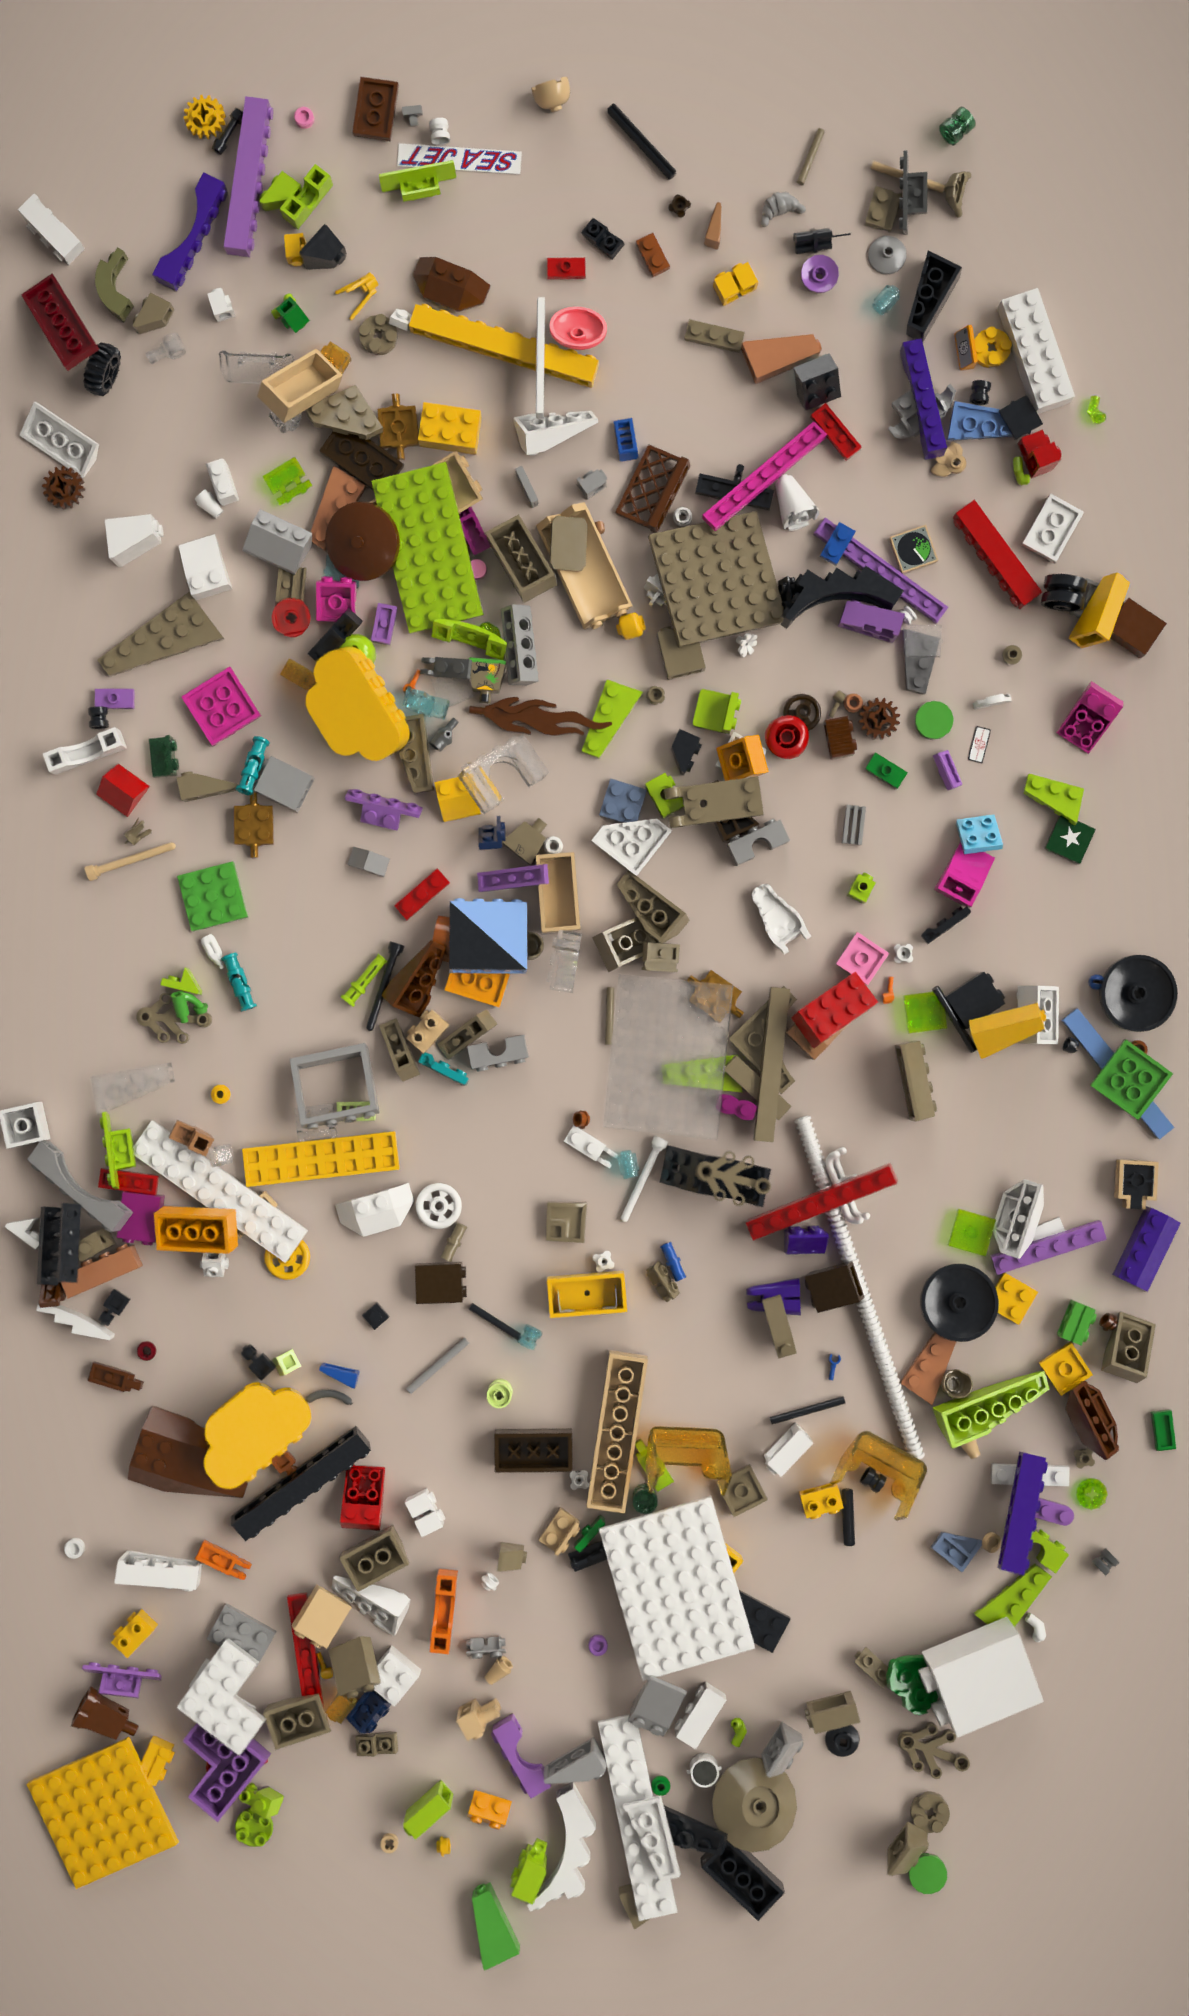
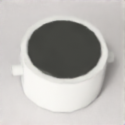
(704, 1770)

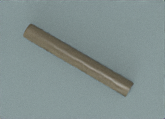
(810, 157)
(609, 1015)

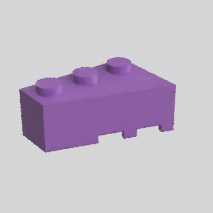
(871, 621)

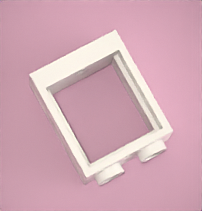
(787, 1450)

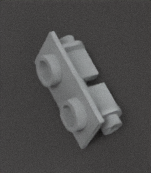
(478, 1648)

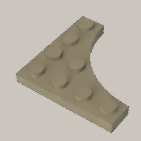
(750, 1041)

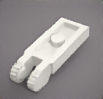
(588, 1145)

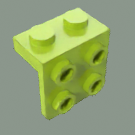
(716, 711)

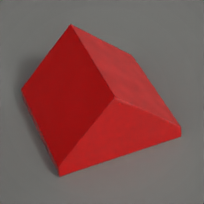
(122, 789)

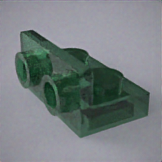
(163, 756)

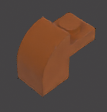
(442, 934)

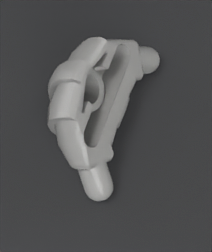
(778, 205)

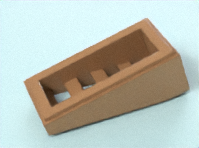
(712, 236)

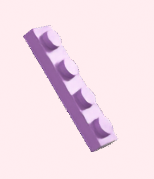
(513, 878)

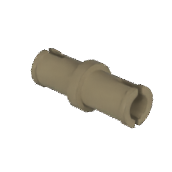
(453, 1242)

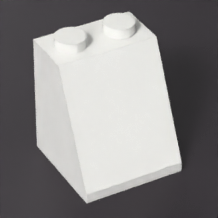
(131, 537)

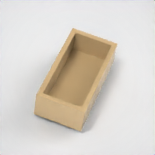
(299, 385)
(560, 897)

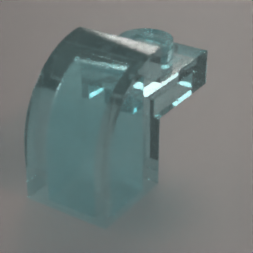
(423, 703)

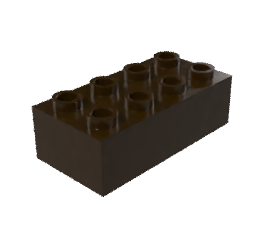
(533, 1450)

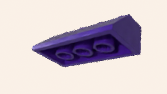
(1146, 1248)

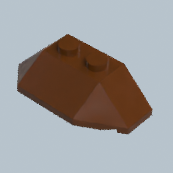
(449, 284)
(1092, 1420)

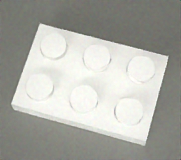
(1052, 528)

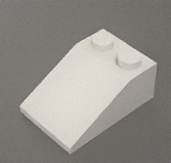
(204, 567)

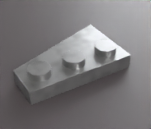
(917, 670)

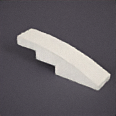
(81, 1323)

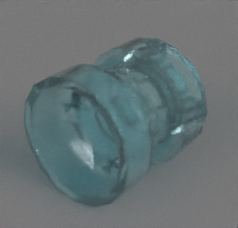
(529, 1337)

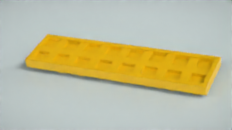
(320, 1159)

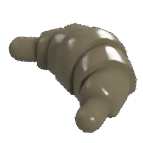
(955, 189)

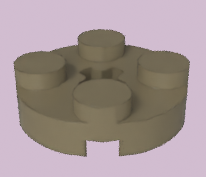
(376, 345)
(932, 1823)

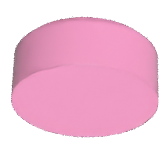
(304, 117)
(479, 569)

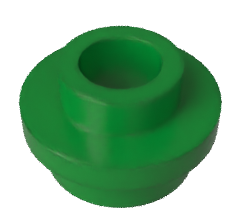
(660, 1780)

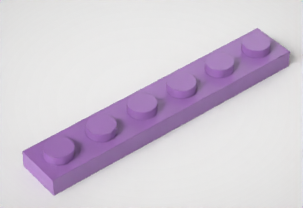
(1051, 1246)

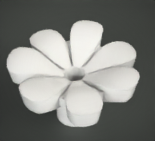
(746, 644)

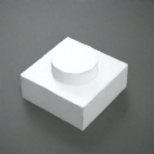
(400, 319)

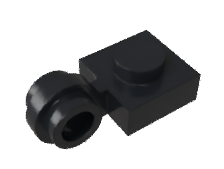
(115, 1303)
(260, 1366)

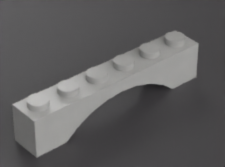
(51, 1162)

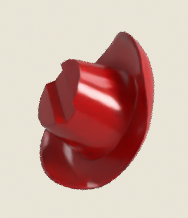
(787, 736)

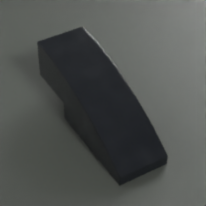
(336, 634)

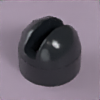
(1070, 1045)

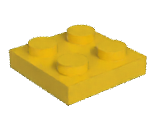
(1014, 1298)
(1065, 1368)

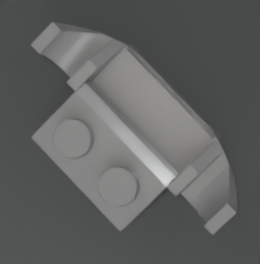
(906, 409)

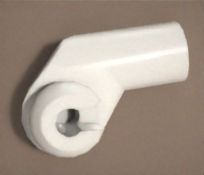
(1039, 1628)

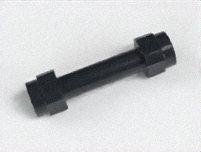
(219, 145)

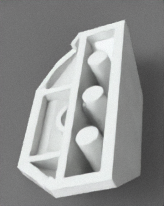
(376, 1211)
(1018, 1217)

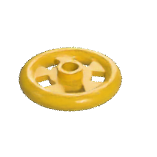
(298, 1269)

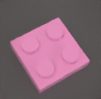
(863, 957)

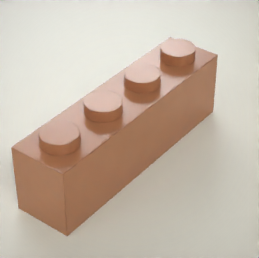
(103, 1270)

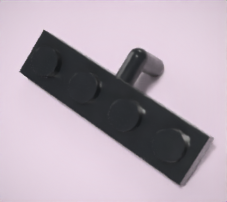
(719, 487)

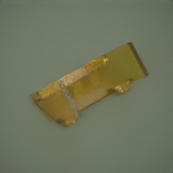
(688, 1448)
(889, 1460)

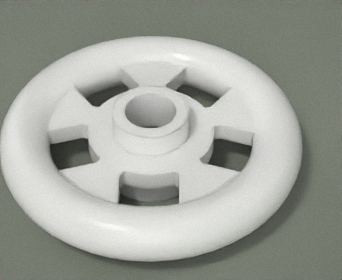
(444, 1190)

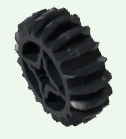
(102, 369)

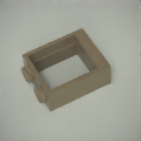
(832, 1712)

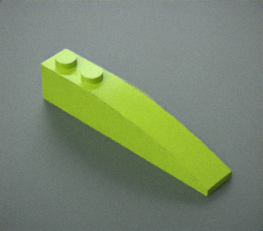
(985, 1408)

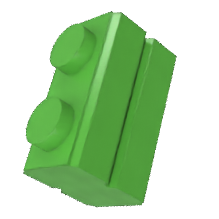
(1076, 1322)

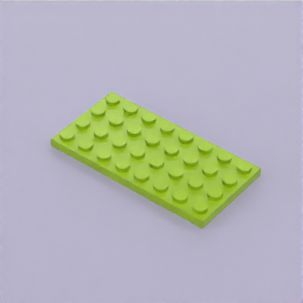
(433, 555)

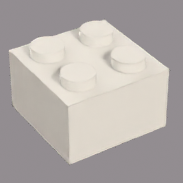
(24, 1125)
(396, 1675)

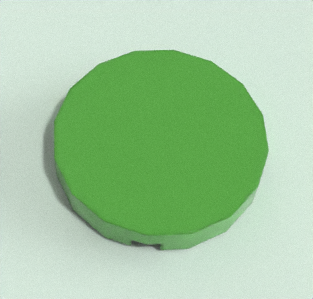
(934, 720)
(929, 1874)

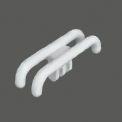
(836, 1176)

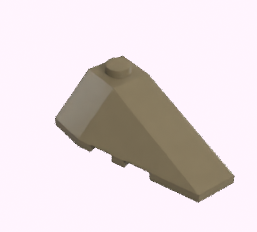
(655, 912)

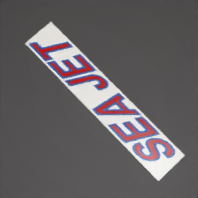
(464, 158)

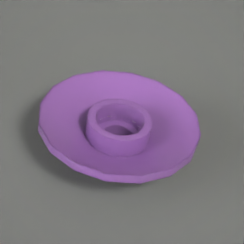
(819, 265)

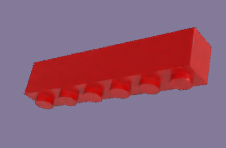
(996, 554)

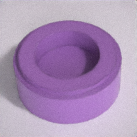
(597, 1645)

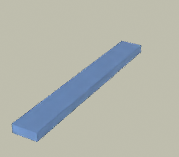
(1101, 1053)

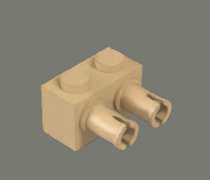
(427, 1031)
(473, 1717)

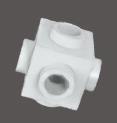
(214, 1264)

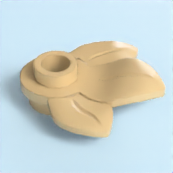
(945, 463)

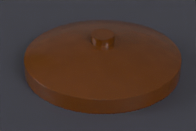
(362, 541)

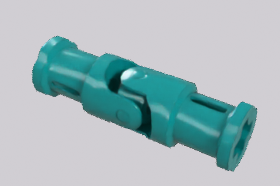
(252, 762)
(240, 986)

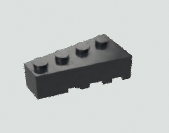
(934, 288)

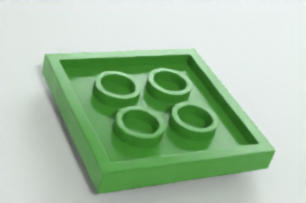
(212, 896)
(1131, 1079)

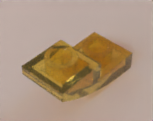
(298, 674)

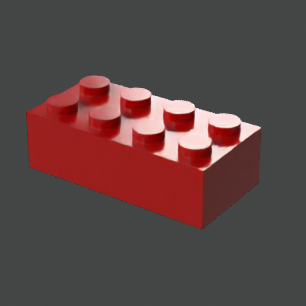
(834, 1010)

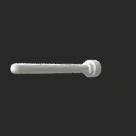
(658, 1145)

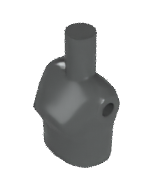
(443, 736)

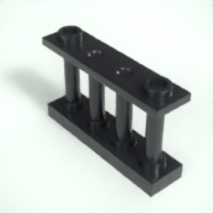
(59, 1244)

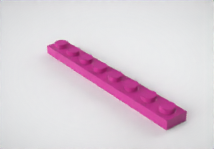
(764, 476)

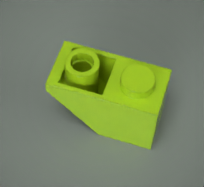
(279, 191)

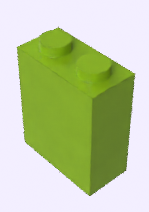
(427, 1810)

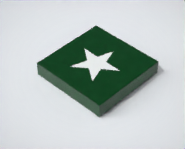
(1070, 840)

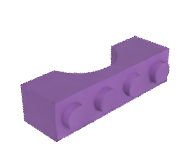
(508, 1733)

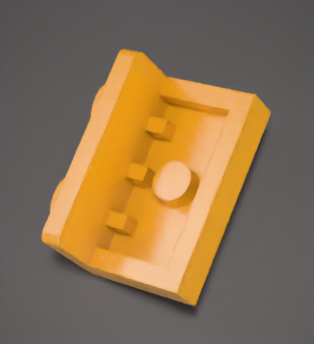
(489, 1810)

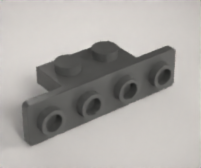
(914, 193)

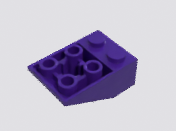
(805, 1241)

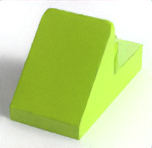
(188, 982)

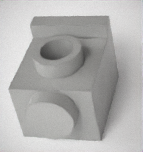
(592, 483)

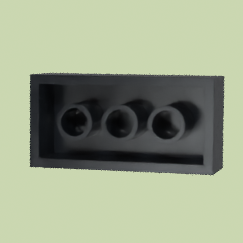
(744, 1879)

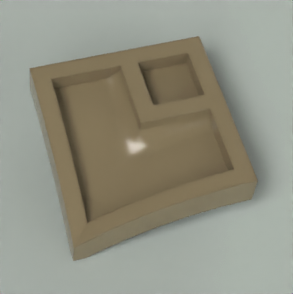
(566, 1221)

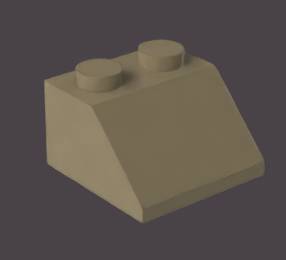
(906, 1849)

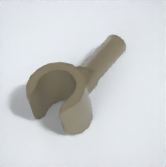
(839, 697)

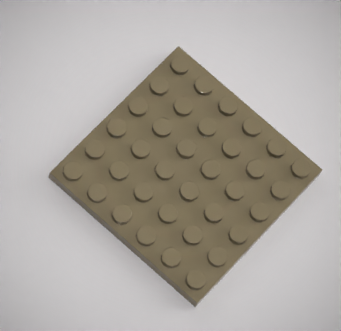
(717, 579)

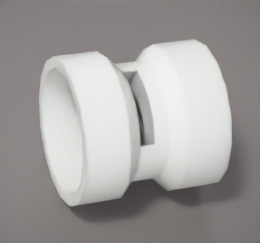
(439, 131)

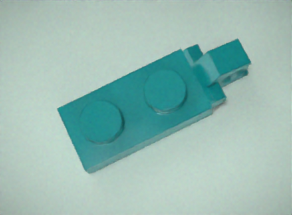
(443, 1068)

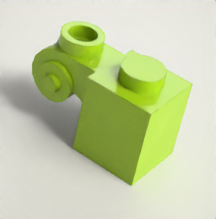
(262, 1802)

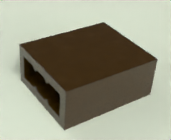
(440, 1282)
(834, 1287)

